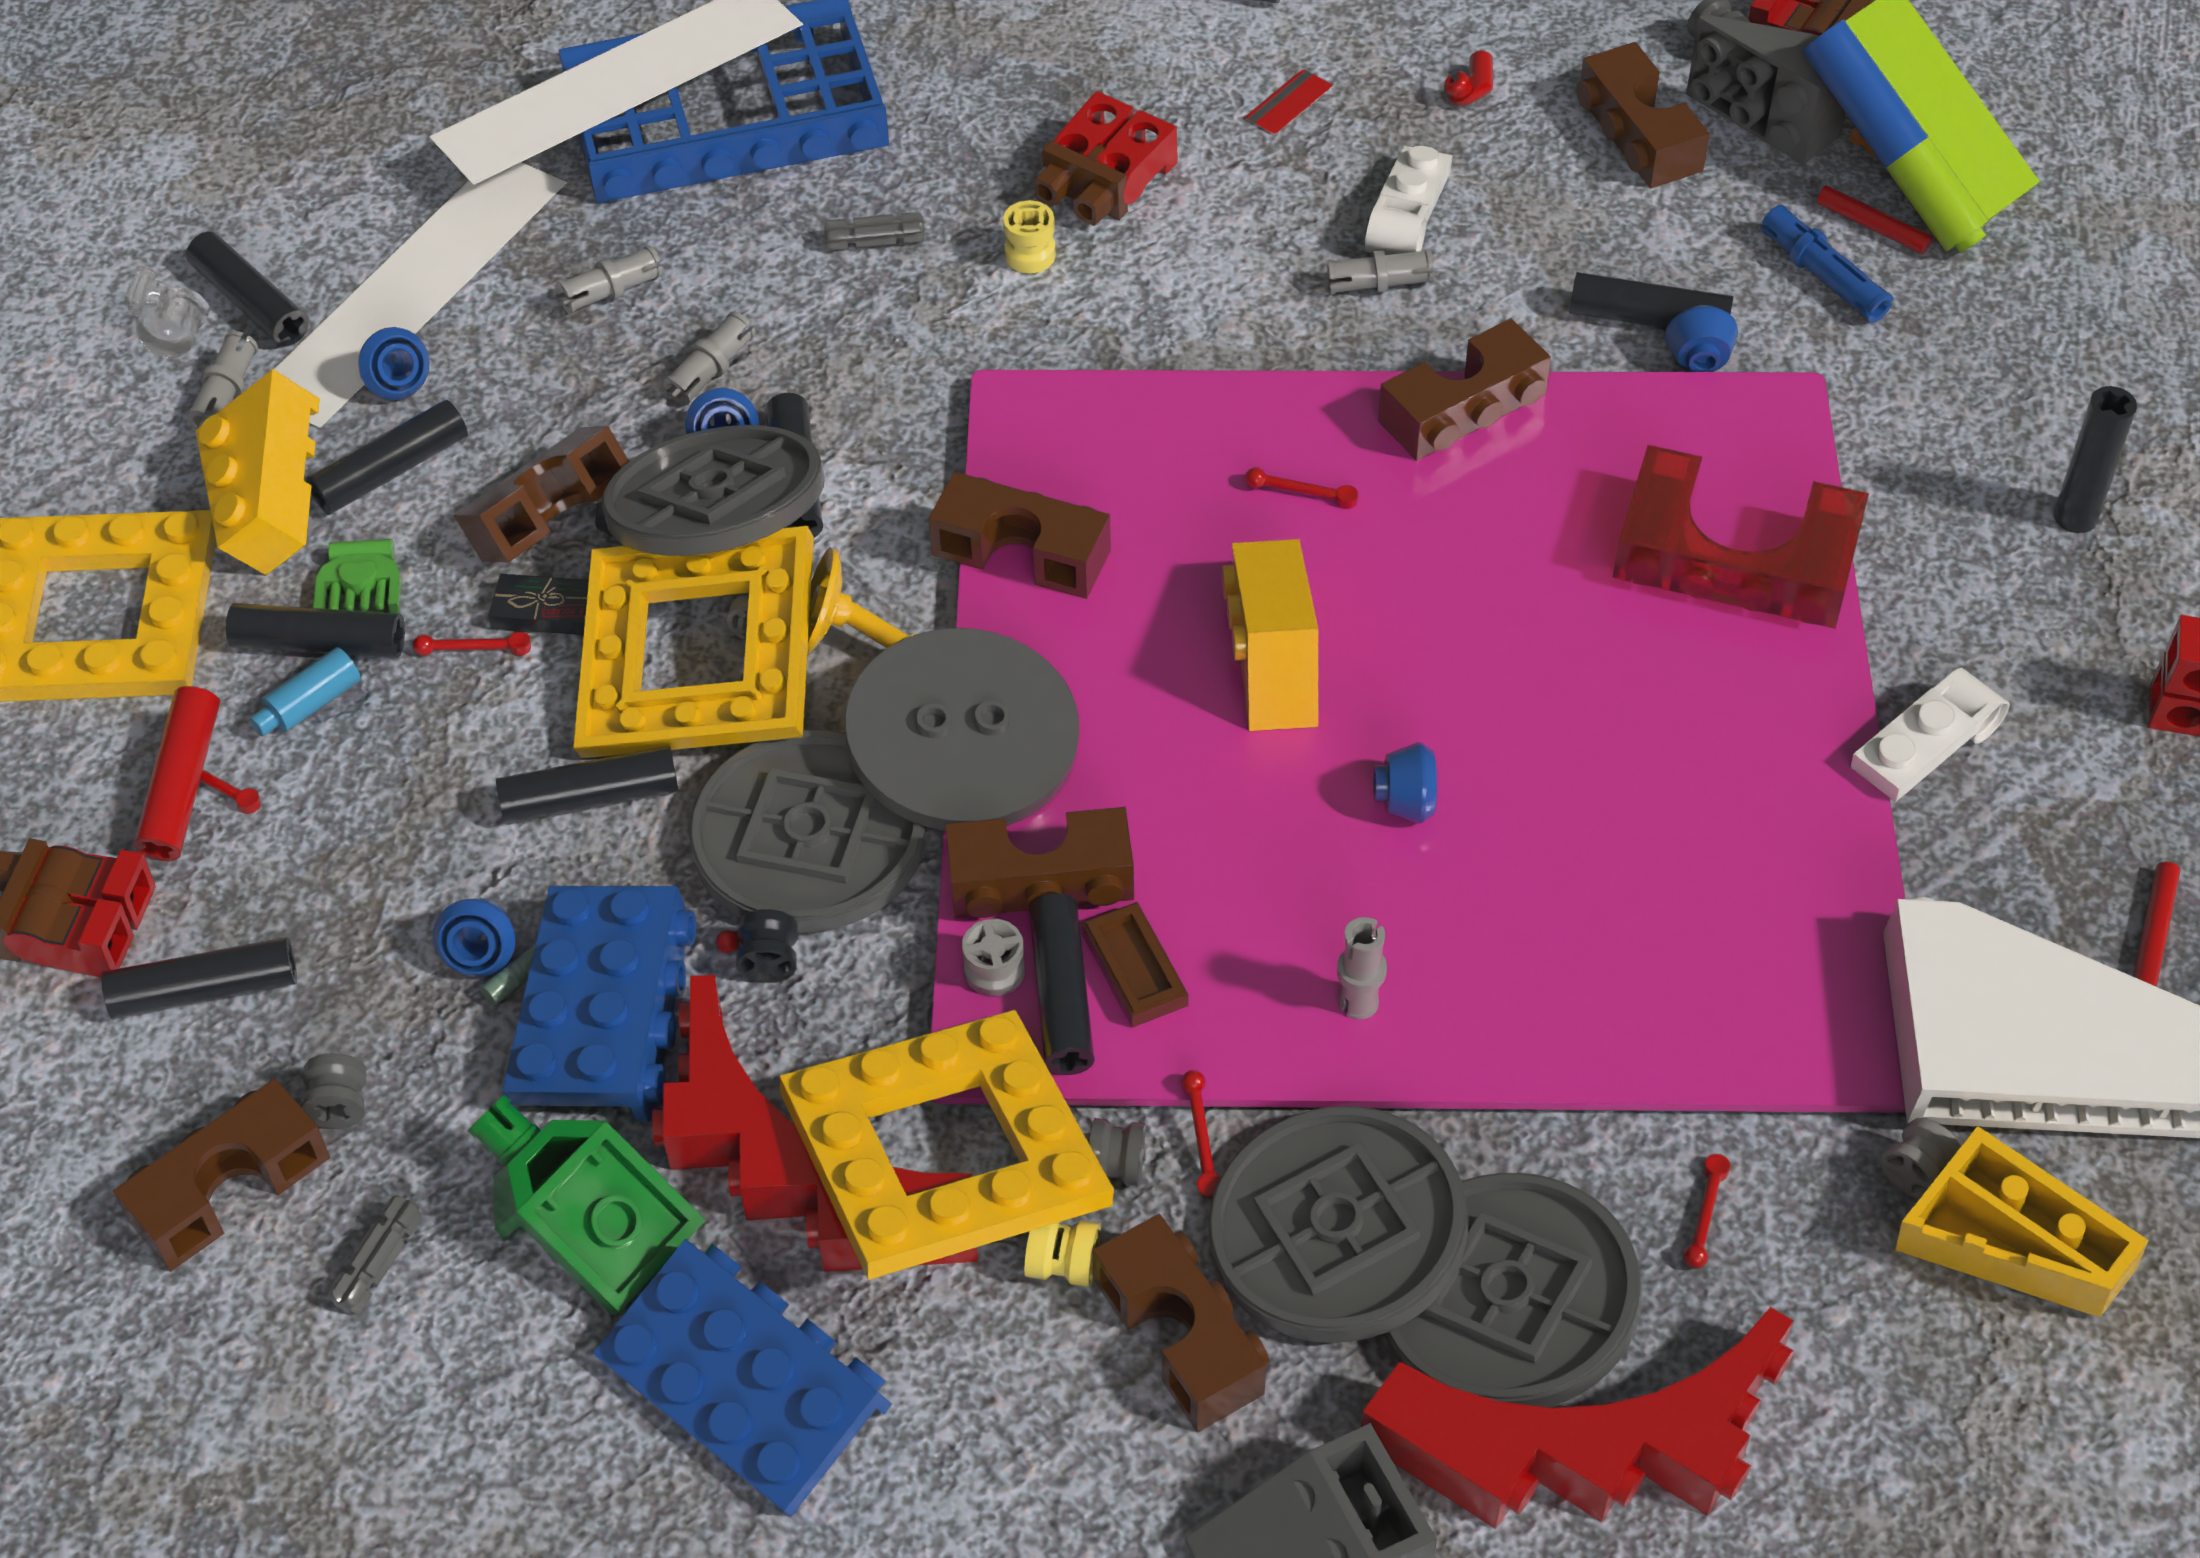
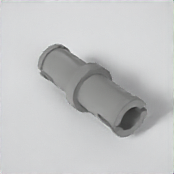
(1380, 271)
(609, 279)
(709, 358)
(223, 378)
(1361, 967)

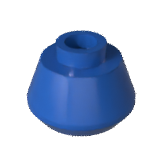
(1702, 338)
(393, 363)
(719, 403)
(1408, 782)
(474, 937)

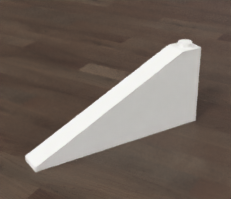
(2032, 1032)

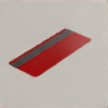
(1289, 101)

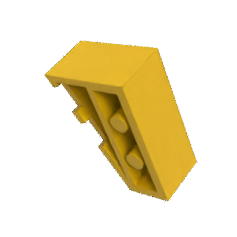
(256, 469)
(1273, 633)
(2020, 1229)

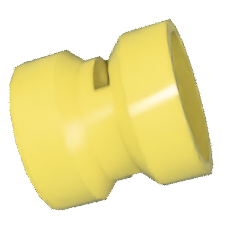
(1029, 236)
(1075, 1252)

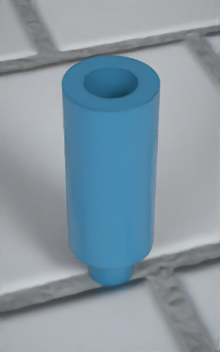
(306, 692)

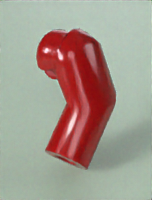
(1476, 85)

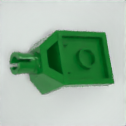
(585, 1200)

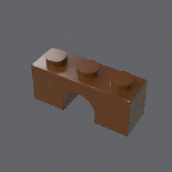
(1621, 95)
(1432, 412)
(517, 509)
(982, 516)
(998, 878)
(258, 1137)
(1157, 1275)

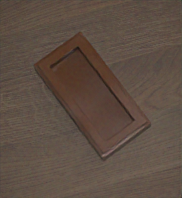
(1135, 964)

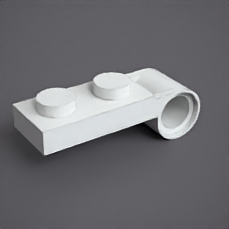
(1407, 200)
(1930, 733)

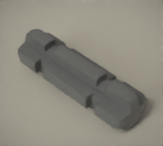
(874, 231)
(374, 1255)

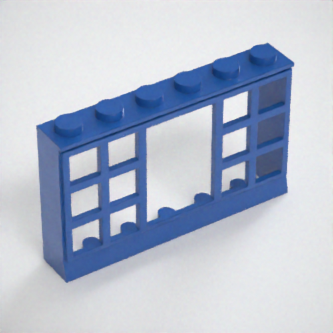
(749, 146)

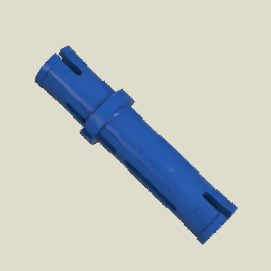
(1811, 250)

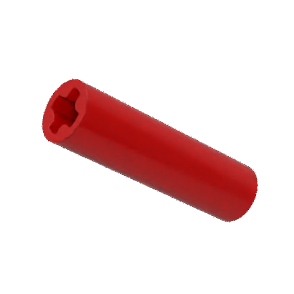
(176, 773)

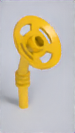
(835, 608)

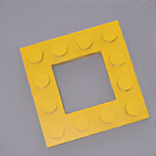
(162, 657)
(765, 706)
(897, 1231)

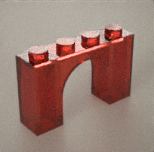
(1795, 581)

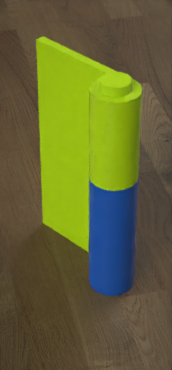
(1921, 119)

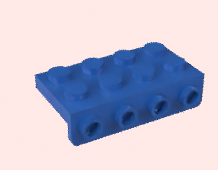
(601, 998)
(742, 1374)

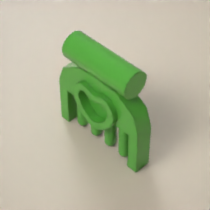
(360, 572)

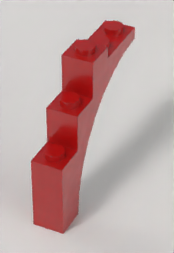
(724, 1121)
(1497, 1452)

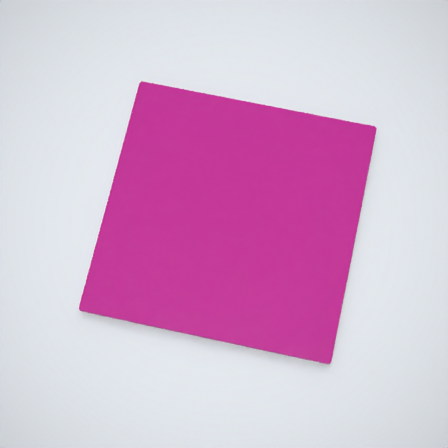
(1643, 794)

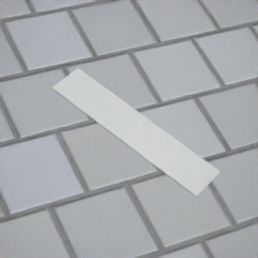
(610, 84)
(417, 280)

